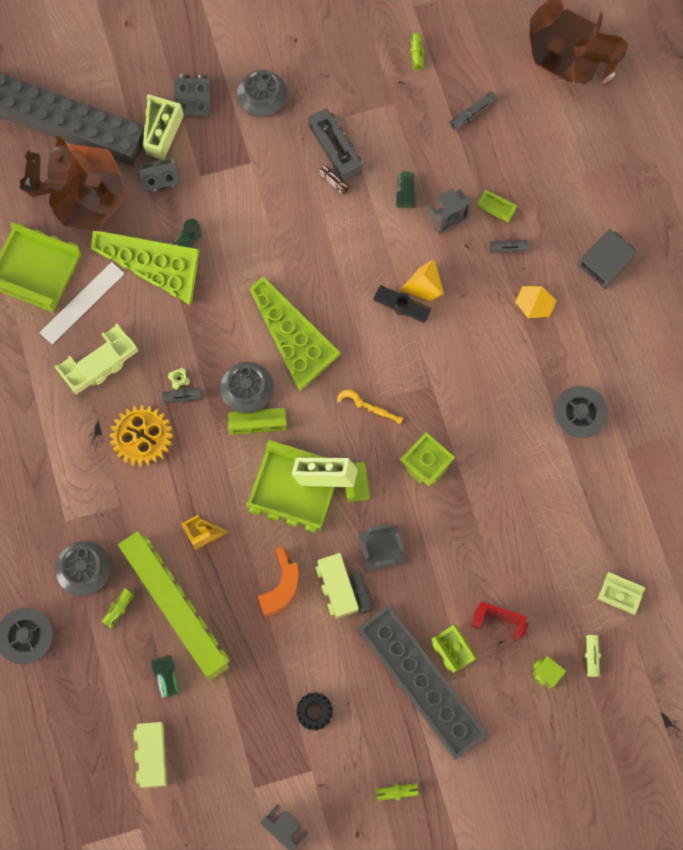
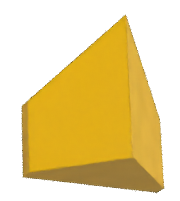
(424, 283)
(535, 301)
(201, 531)

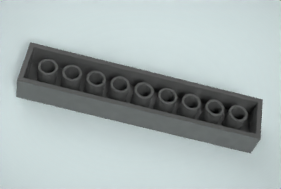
(70, 119)

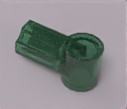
(405, 195)
(188, 238)
(164, 671)

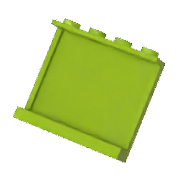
(36, 266)
(282, 497)

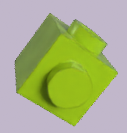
(547, 672)

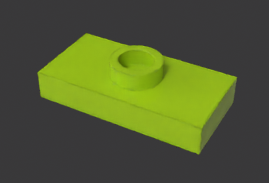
(496, 206)

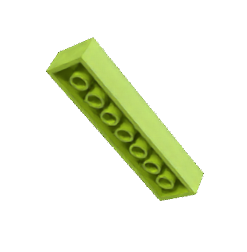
(175, 608)

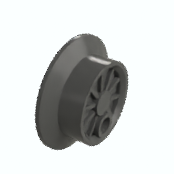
(262, 93)
(246, 387)
(581, 411)
(83, 568)
(25, 635)

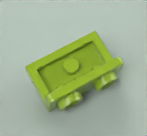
(453, 648)

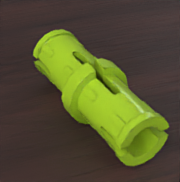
(417, 51)
(118, 608)
(396, 792)

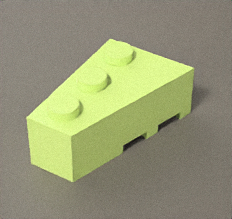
(161, 125)

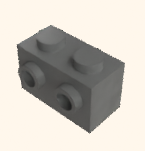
(159, 174)

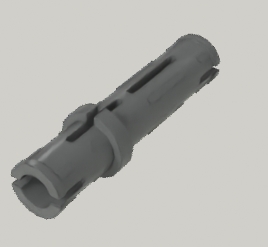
(468, 114)

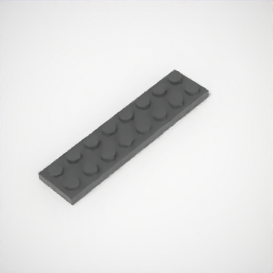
(422, 682)

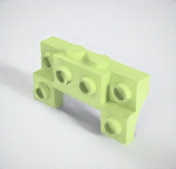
(100, 363)

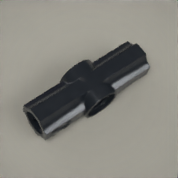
(391, 299)

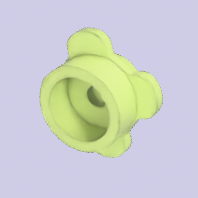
(178, 383)

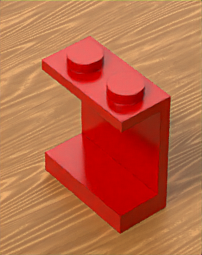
(502, 614)

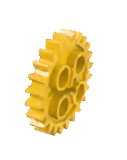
(132, 449)

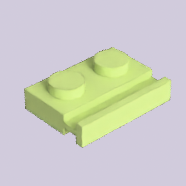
(621, 593)

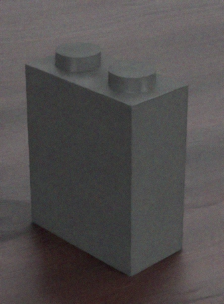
(607, 258)

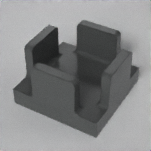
(454, 210)
(381, 547)
(283, 828)

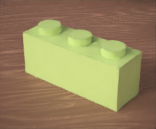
(325, 472)
(337, 586)
(150, 755)

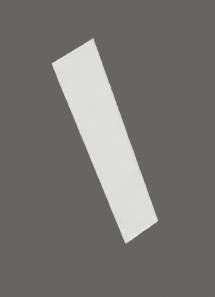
(81, 303)

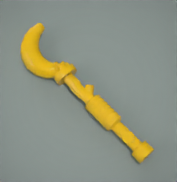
(359, 402)

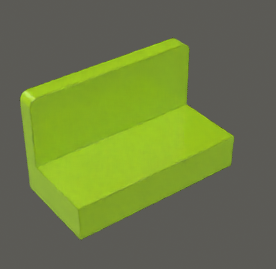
(360, 491)

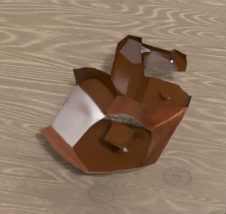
(572, 45)
(81, 184)

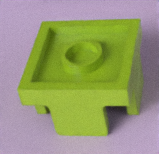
(427, 460)

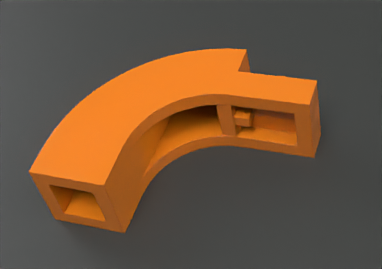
(282, 595)

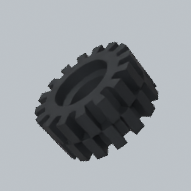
(314, 698)

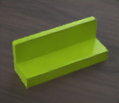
(261, 421)

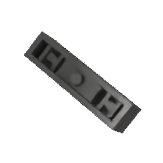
(350, 163)

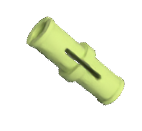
(592, 656)

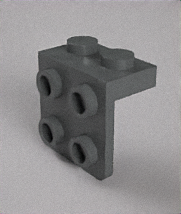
(193, 94)

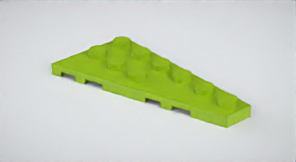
(159, 263)
(298, 341)

